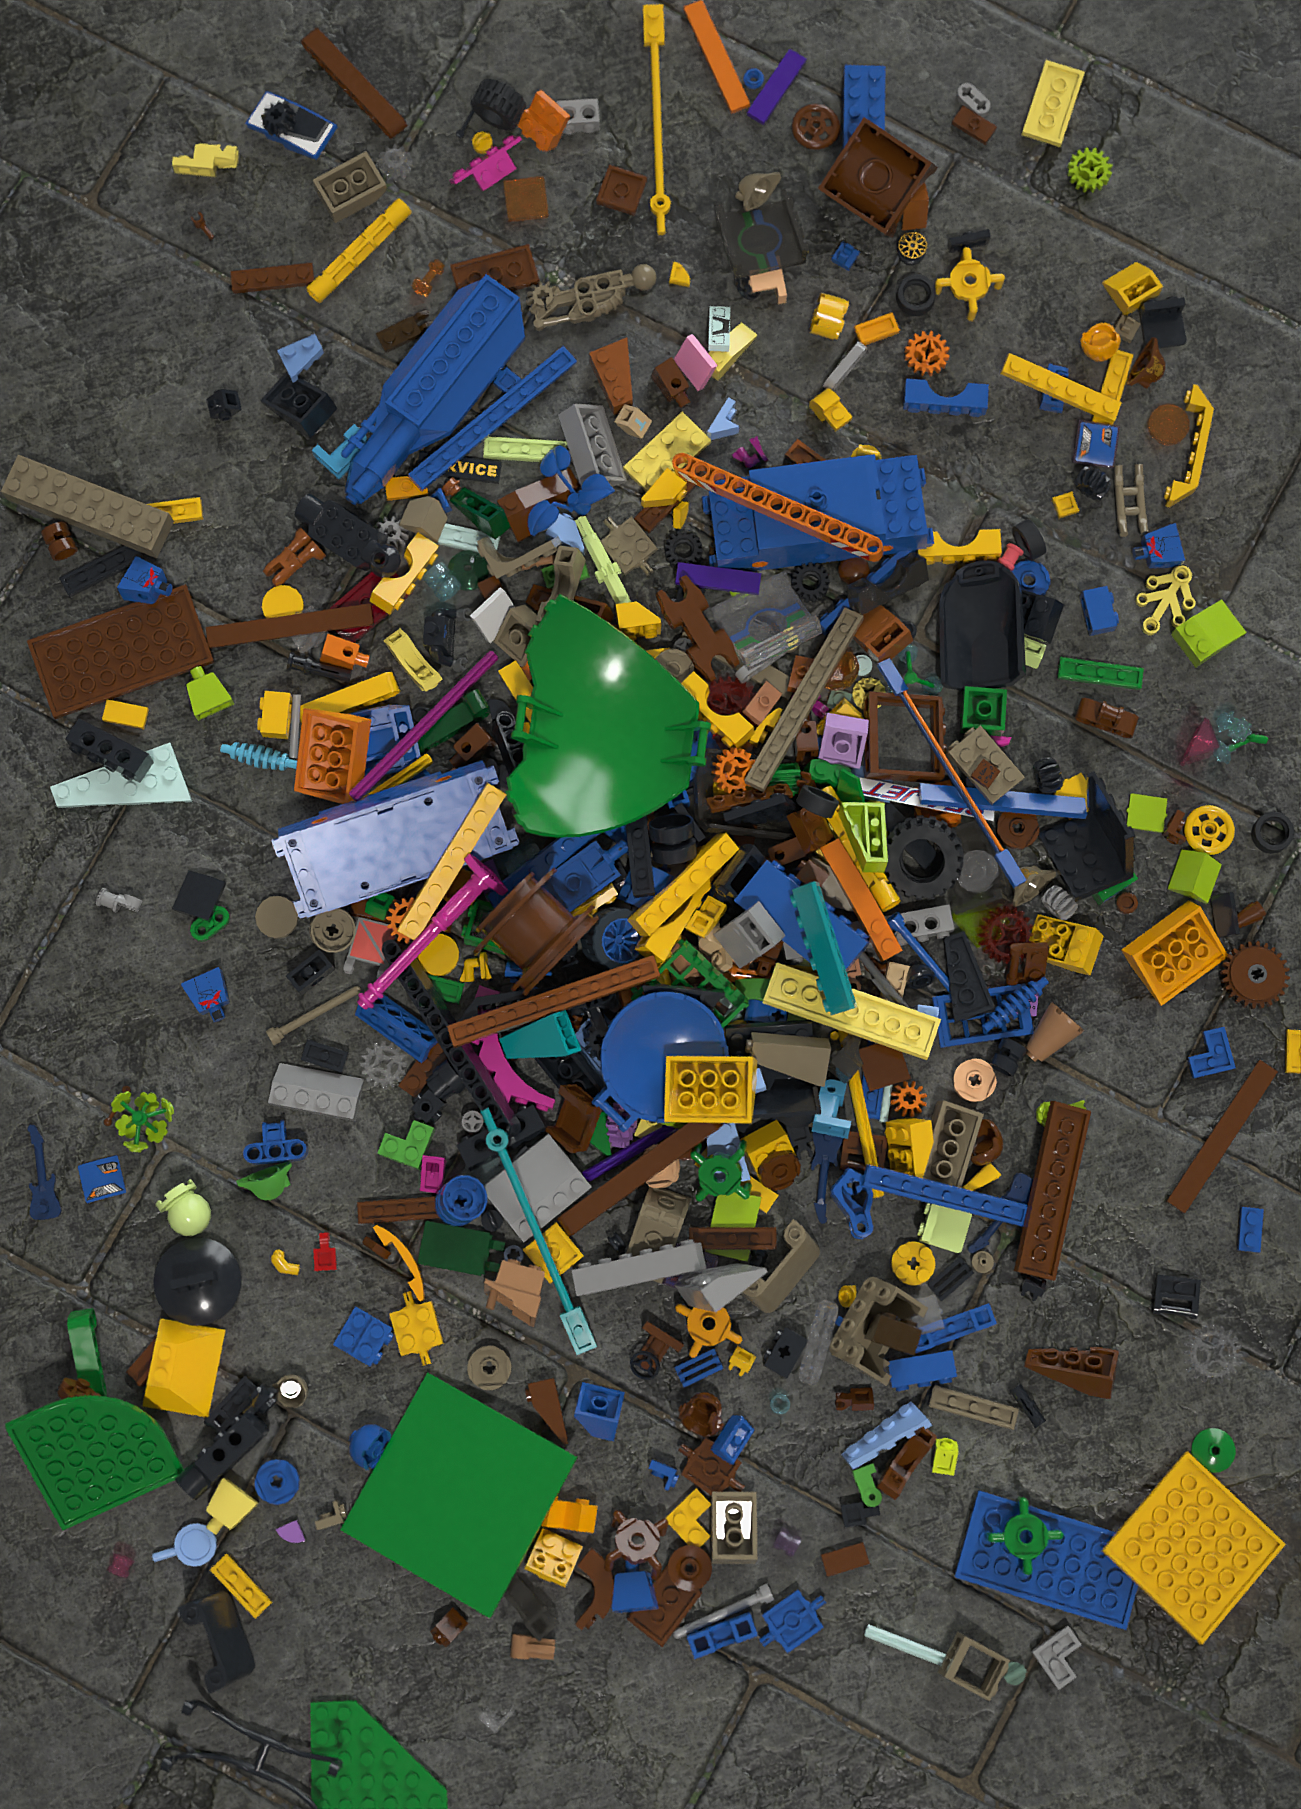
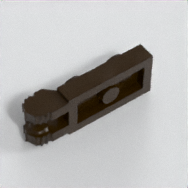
(403, 331)

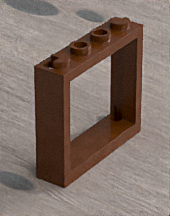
(938, 730)

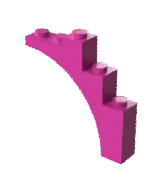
(505, 1078)

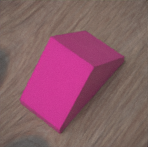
(432, 1173)

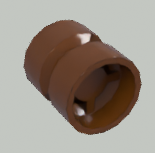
(59, 541)

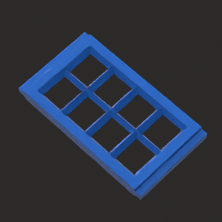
(944, 1035)

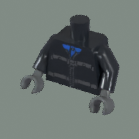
(440, 636)

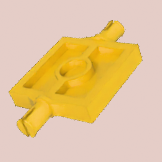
(416, 1328)

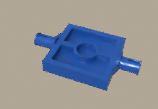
(792, 1621)

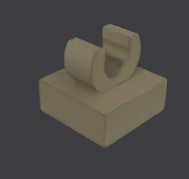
(1127, 328)

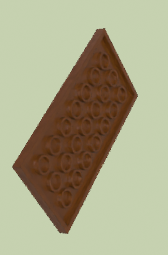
(119, 652)

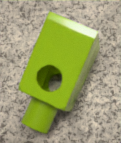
(207, 694)

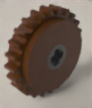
(1242, 983)

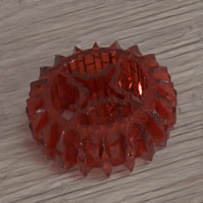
(994, 921)

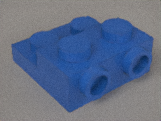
(364, 1337)

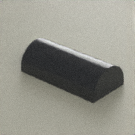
(572, 1070)

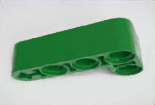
(85, 1349)

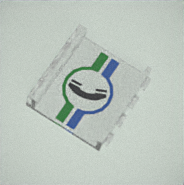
(766, 622)

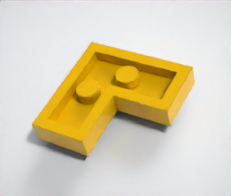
(684, 1518)

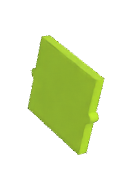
(1146, 813)

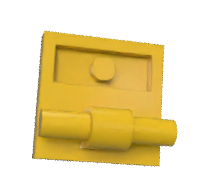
(553, 1558)

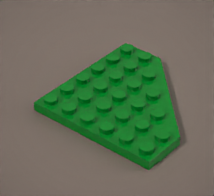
(375, 1765)

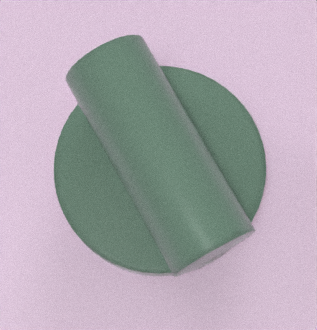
(1015, 1673)

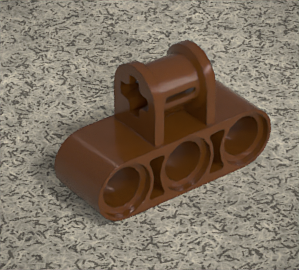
(1106, 717)

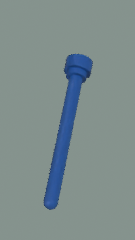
(897, 923)

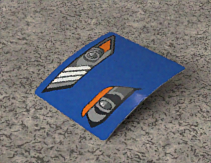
(101, 1179)

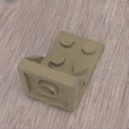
(658, 1221)

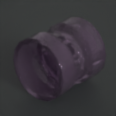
(787, 1542)

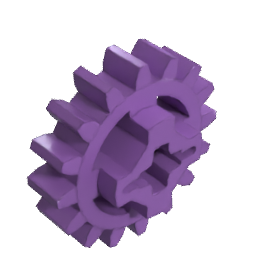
(616, 1137)

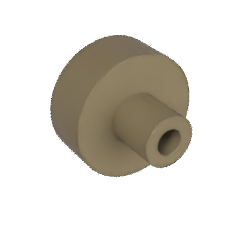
(978, 1266)

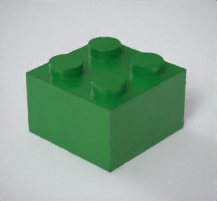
(983, 708)

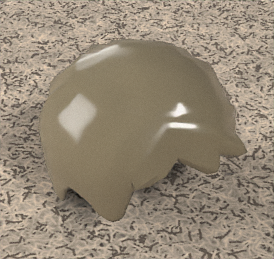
(292, 1391)

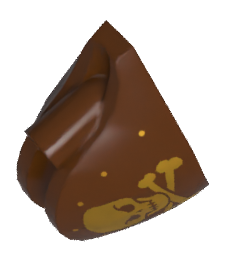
(1148, 366)

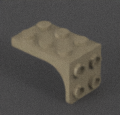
(501, 565)
(979, 746)

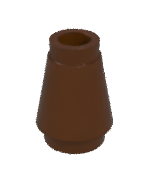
(1250, 914)

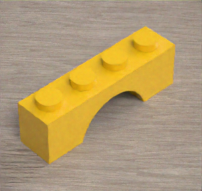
(984, 547)
(391, 591)
(733, 729)

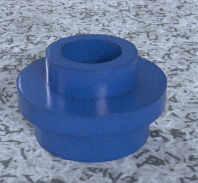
(753, 73)

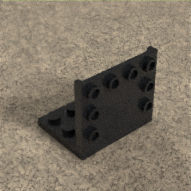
(1093, 850)
(788, 1094)

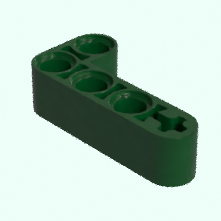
(469, 712)

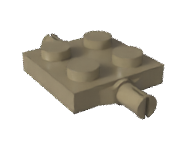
(628, 546)

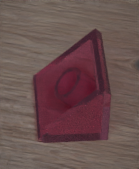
(1202, 744)

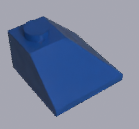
(599, 1410)

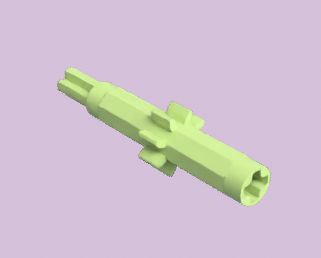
(606, 571)

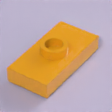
(403, 488)

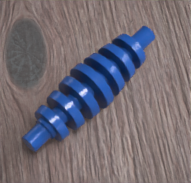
(1015, 1004)

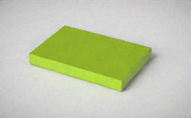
(735, 1212)

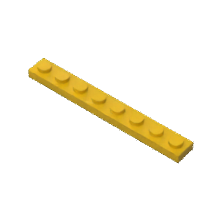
(451, 861)

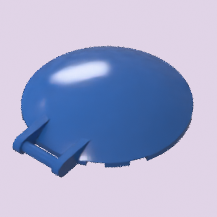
(638, 1047)

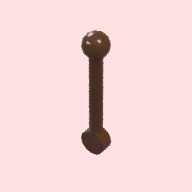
(108, 1121)

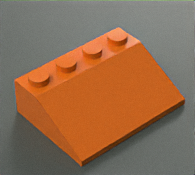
(331, 754)

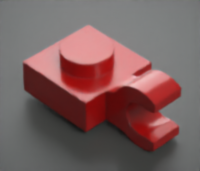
(325, 1257)

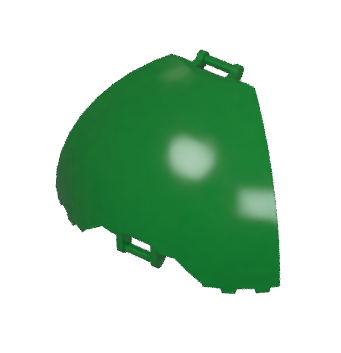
(604, 729)

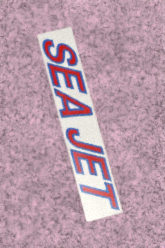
(909, 796)

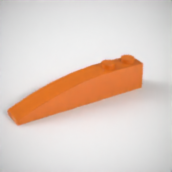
(861, 900)

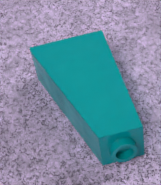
(544, 1038)

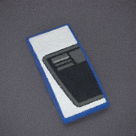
(309, 133)

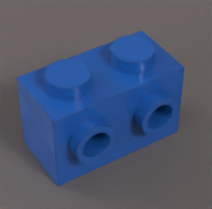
(1099, 610)

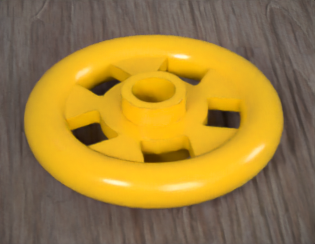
(1212, 813)

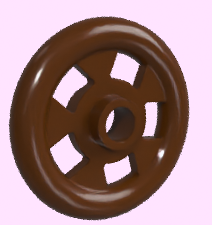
(825, 113)

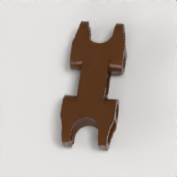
(704, 640)

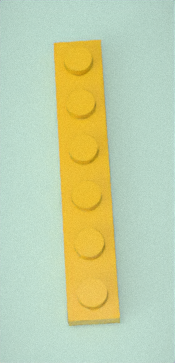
(1060, 388)

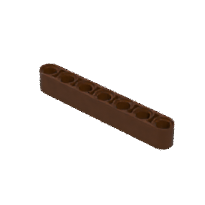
(354, 83)

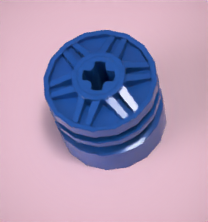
(464, 1189)

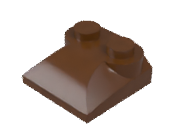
(810, 830)

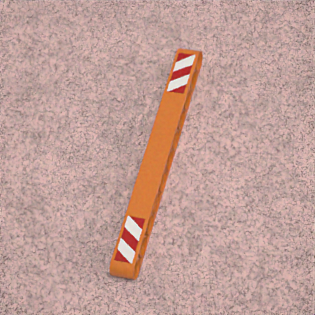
(784, 514)

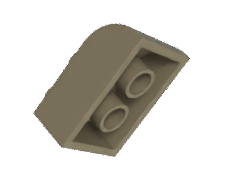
(350, 187)

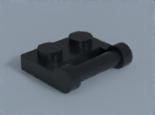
(1176, 1288)

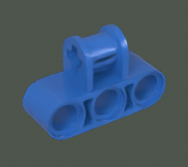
(272, 1139)

